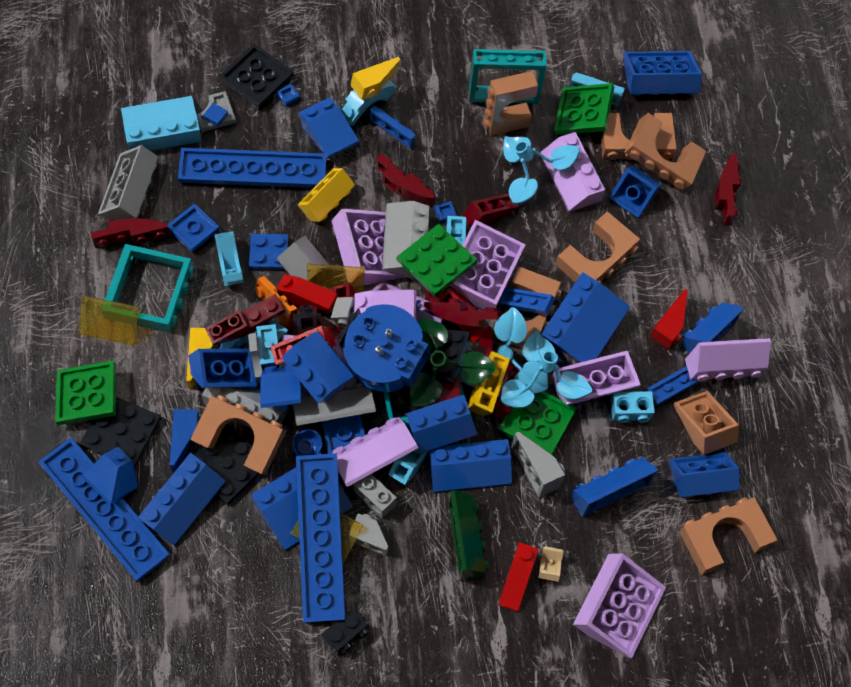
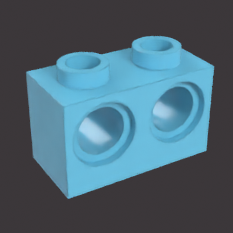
(457, 227)
(631, 401)

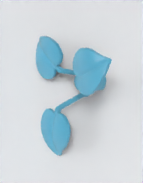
(520, 149)
(513, 328)
(537, 348)

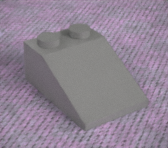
(539, 466)

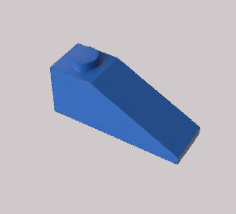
(182, 430)

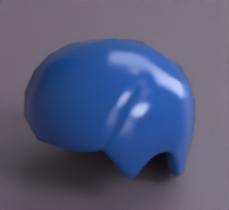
(307, 443)

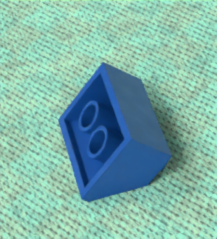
(714, 326)
(318, 367)
(222, 368)
(441, 423)
(704, 474)

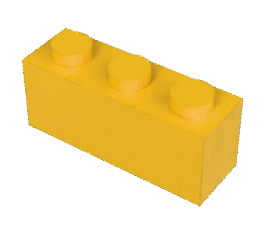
(326, 195)

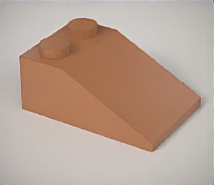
(707, 422)

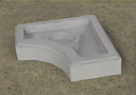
(220, 99)
(254, 351)

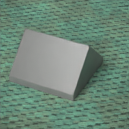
(297, 256)

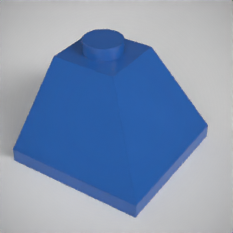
(112, 476)

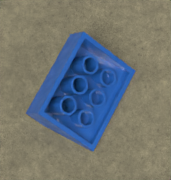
(662, 72)
(585, 320)
(279, 506)

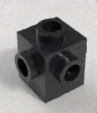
(300, 319)

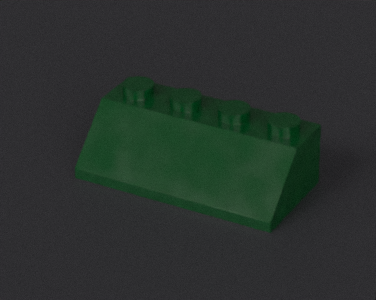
(466, 536)

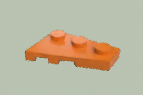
(264, 290)

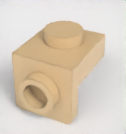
(550, 563)

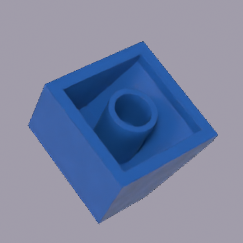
(635, 191)

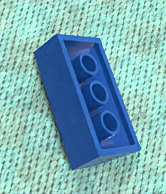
(470, 466)
(613, 486)
(182, 499)

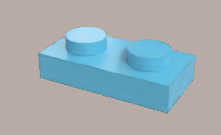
(266, 337)

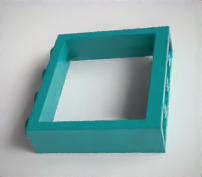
(506, 60)
(128, 254)

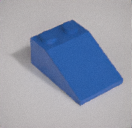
(328, 128)
(280, 387)

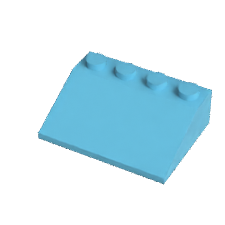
(161, 124)

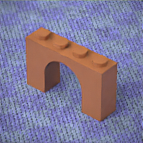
(501, 93)
(615, 143)
(643, 149)
(616, 236)
(538, 283)
(266, 435)
(745, 515)

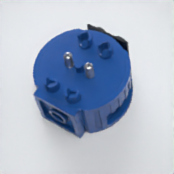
(384, 347)

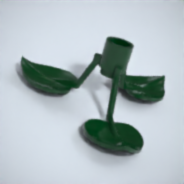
(475, 365)

